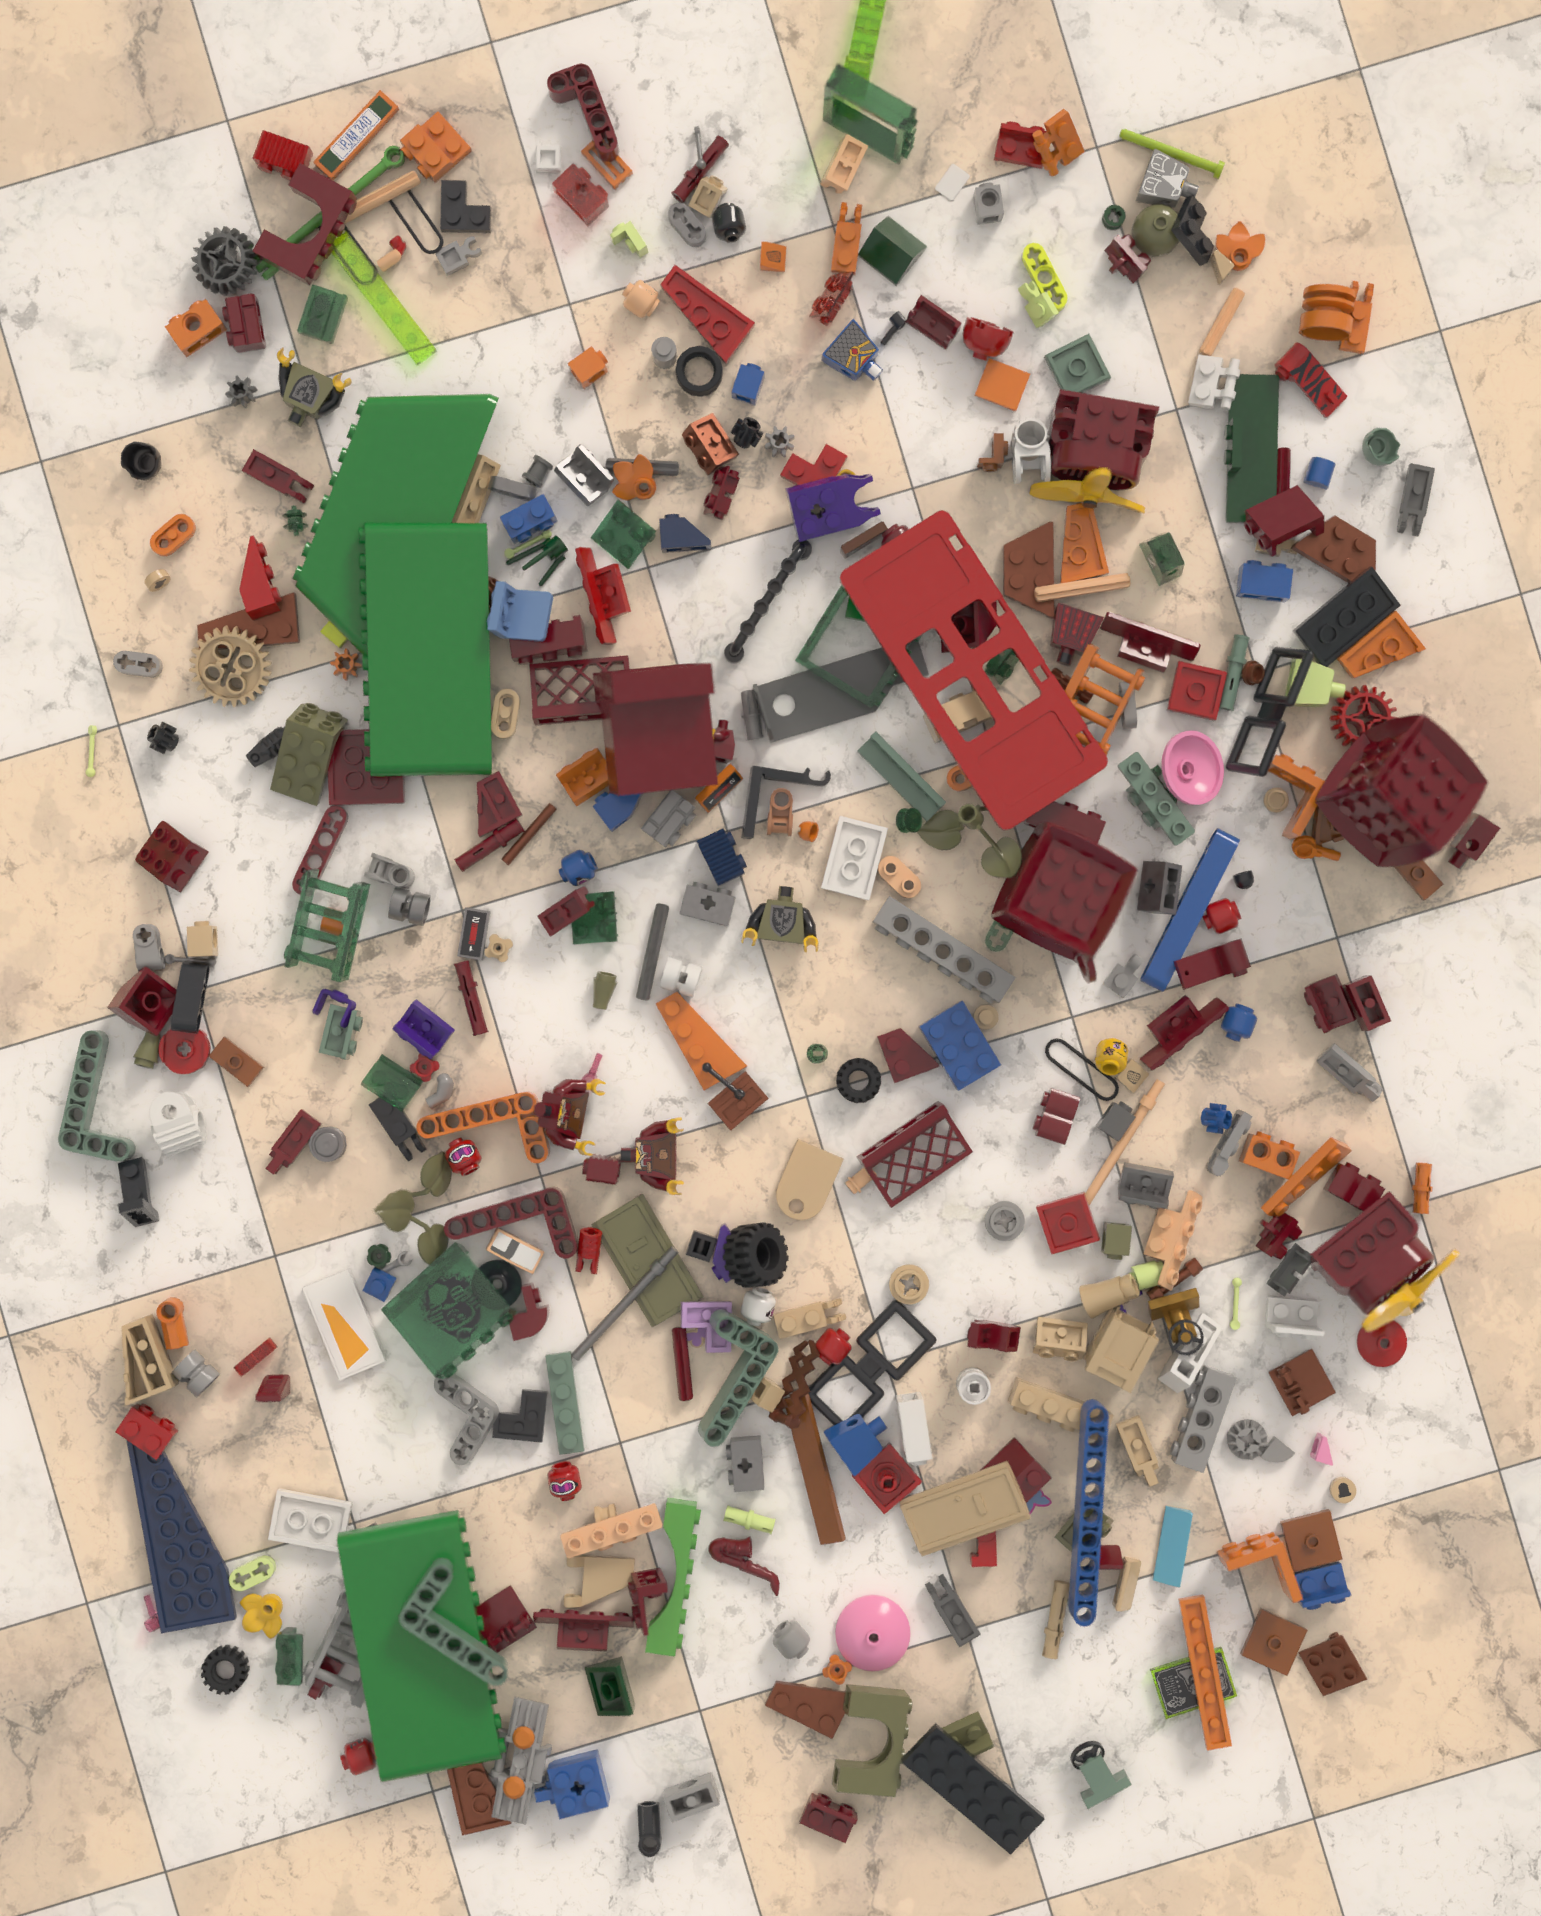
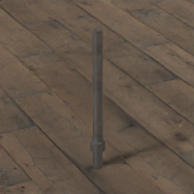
(656, 1269)

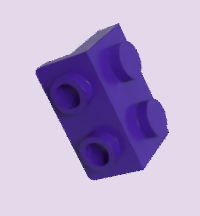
(423, 1029)

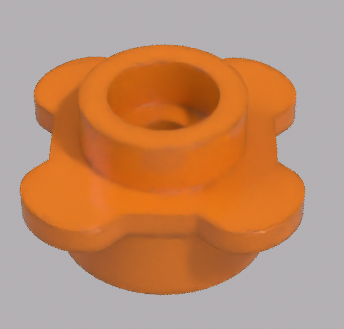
(837, 1677)

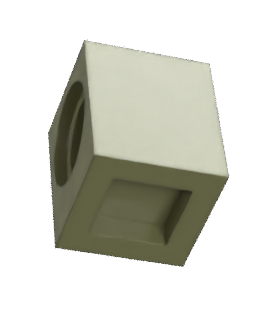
(1116, 1240)

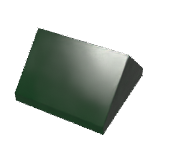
(891, 250)
(610, 1688)

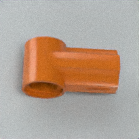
(173, 1326)

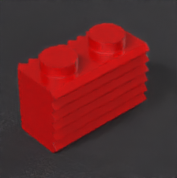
(280, 154)

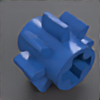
(1216, 1118)

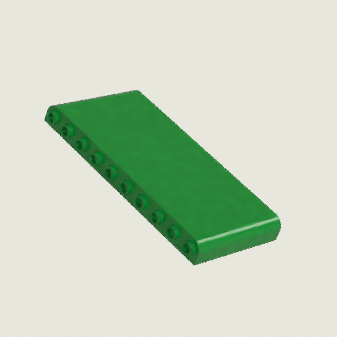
(426, 649)
(419, 1702)

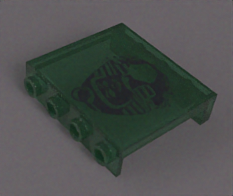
(448, 1312)

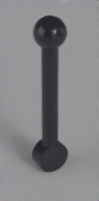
(738, 1093)

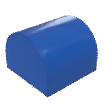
(1319, 472)

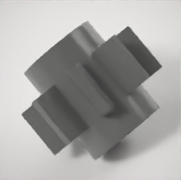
(242, 385)

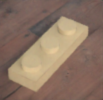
(476, 491)

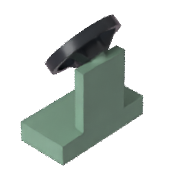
(1097, 1774)

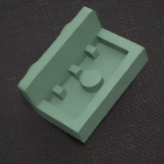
(339, 1040)

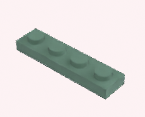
(565, 1402)

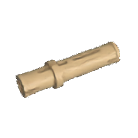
(1056, 1617)

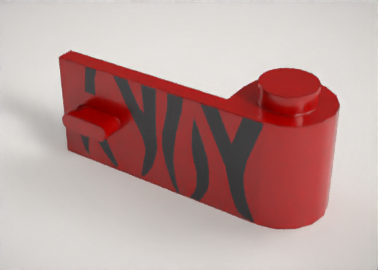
(1304, 369)

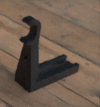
(756, 773)

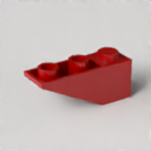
(256, 583)

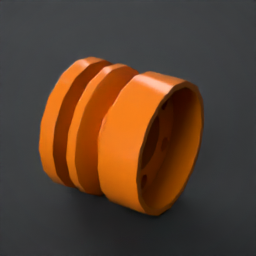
(1327, 312)

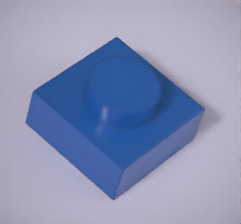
(379, 1284)

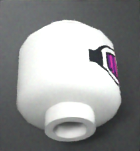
(758, 1306)

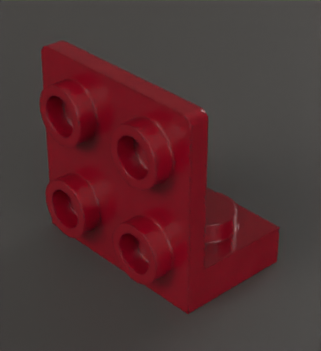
(643, 1584)

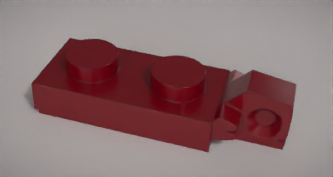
(292, 1141)

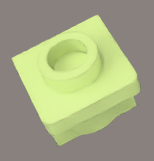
(633, 241)

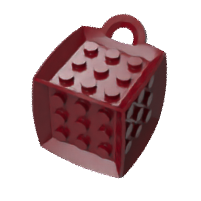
(1402, 791)
(1065, 894)

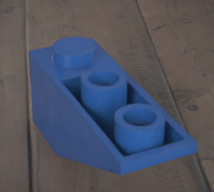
(616, 809)

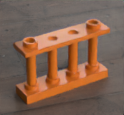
(1081, 682)

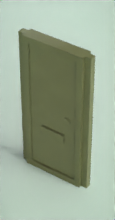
(633, 1242)

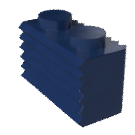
(721, 857)

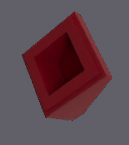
(1110, 1558)

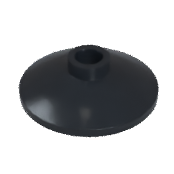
(508, 1275)

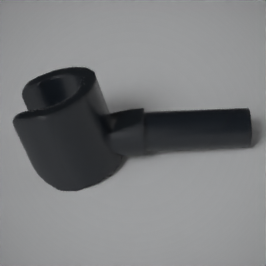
(898, 323)

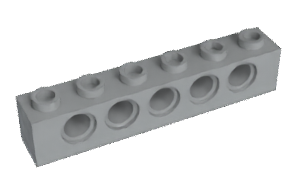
(1000, 979)

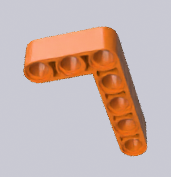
(491, 1116)

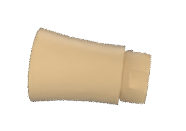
(1108, 1294)

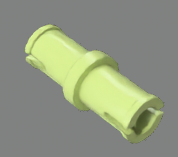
(749, 1519)

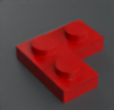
(827, 465)

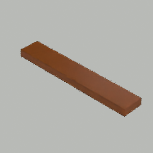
(816, 1476)

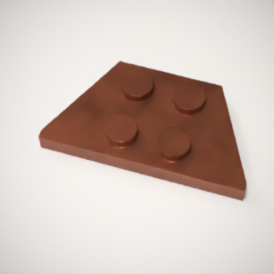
(1339, 549)
(1028, 565)

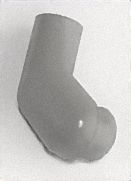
(443, 1093)

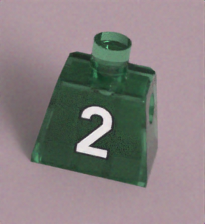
(1163, 557)

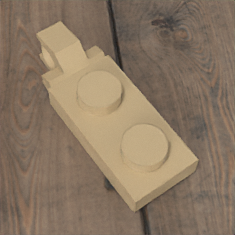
(1139, 1448)

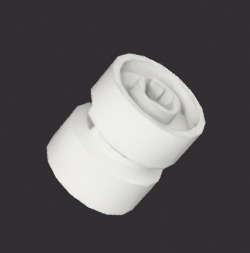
(672, 974)
(973, 1386)

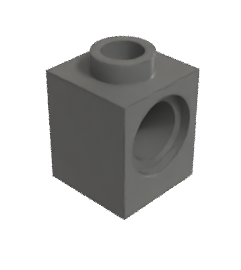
(1116, 1120)

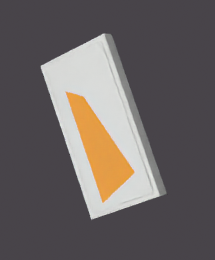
(344, 1324)

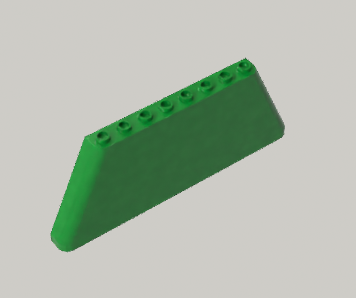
(401, 467)

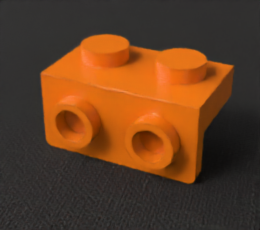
(584, 776)

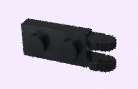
(397, 1126)

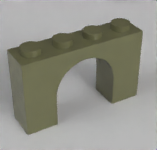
(881, 1774)

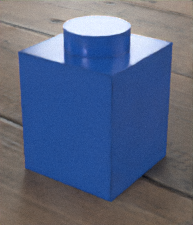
(748, 383)

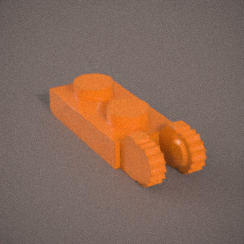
(846, 241)
(1361, 320)

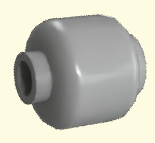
(791, 1639)

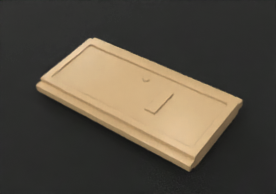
(964, 1508)

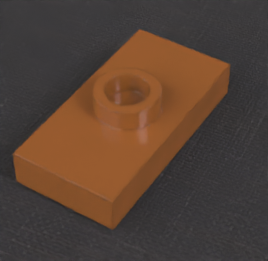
(1420, 878)
(236, 1061)

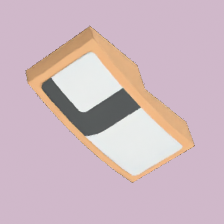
(515, 1250)

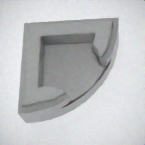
(1276, 1451)

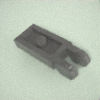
(1415, 496)
(954, 1613)

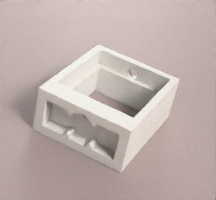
(914, 1428)

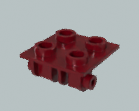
(504, 1619)

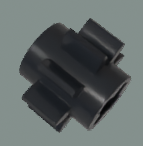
(747, 432)
(163, 737)

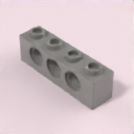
(1197, 1457)

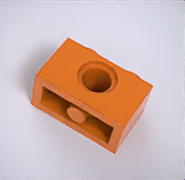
(209, 328)

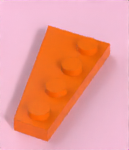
(698, 1041)

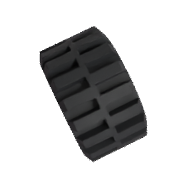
(755, 1255)

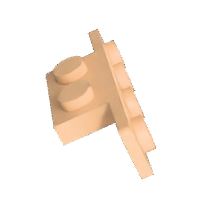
(1171, 1236)
(612, 1530)

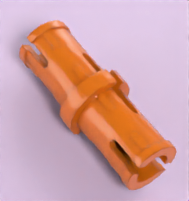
(1422, 1188)

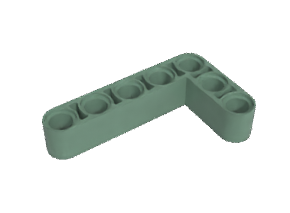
(86, 1104)
(738, 1375)
(448, 1630)

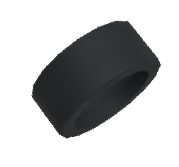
(704, 352)

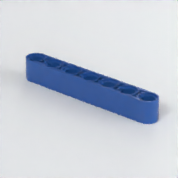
(1190, 909)

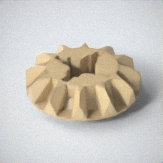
(912, 1295)

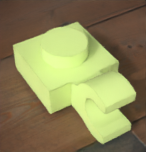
(1040, 305)

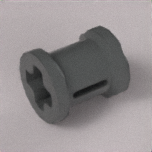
(537, 471)

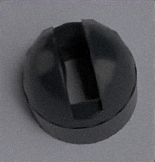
(1244, 879)

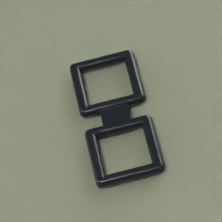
(1270, 711)
(873, 1363)

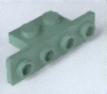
(1153, 800)

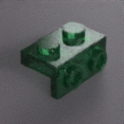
(289, 1657)

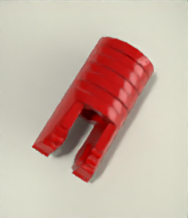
(589, 1248)

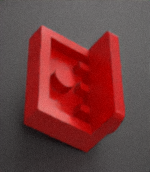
(147, 1430)

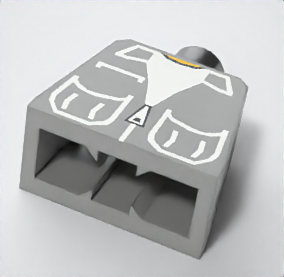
(1165, 181)

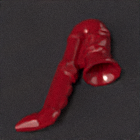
(732, 1552)

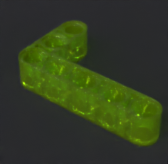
(865, 37)

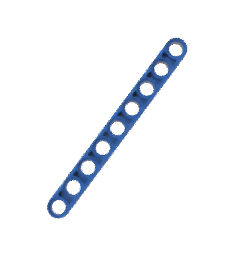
(1093, 1523)

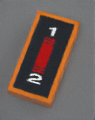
(713, 794)

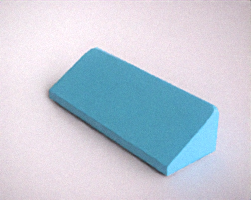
(1172, 1546)

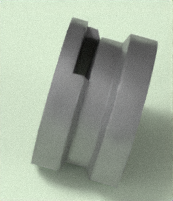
(327, 1144)

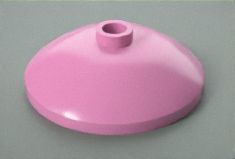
(1192, 767)
(869, 1616)

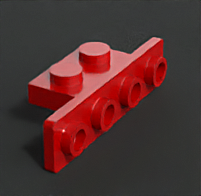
(605, 593)

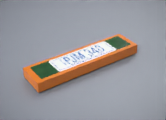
(356, 135)

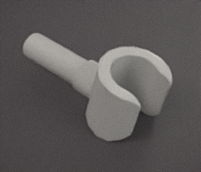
(396, 1263)

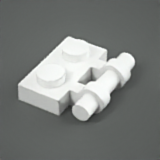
(1207, 379)

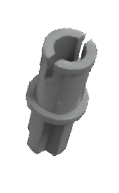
(751, 715)

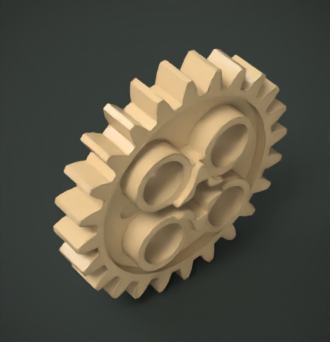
(209, 656)

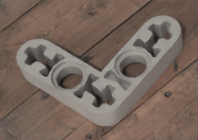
(476, 1416)

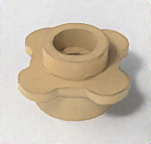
(495, 941)

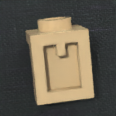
(707, 195)

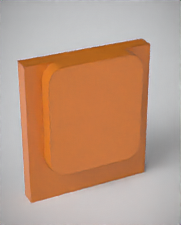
(1002, 384)

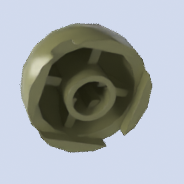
(1153, 230)

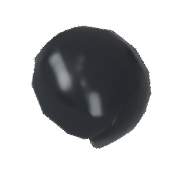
(141, 460)

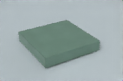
(1078, 365)

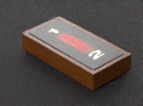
(863, 539)

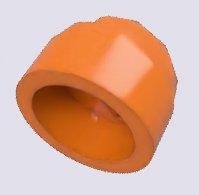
(808, 831)

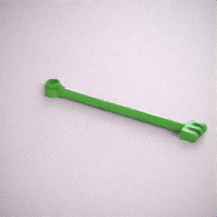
(356, 188)

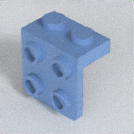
(519, 613)

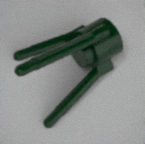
(552, 548)

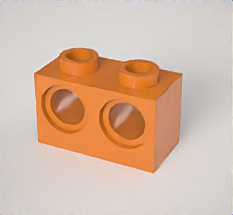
(1267, 1161)

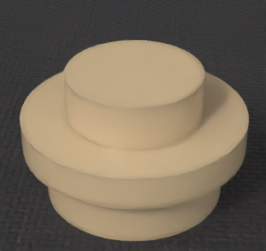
(1276, 800)
(986, 1017)

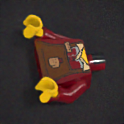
(564, 1112)
(656, 1155)

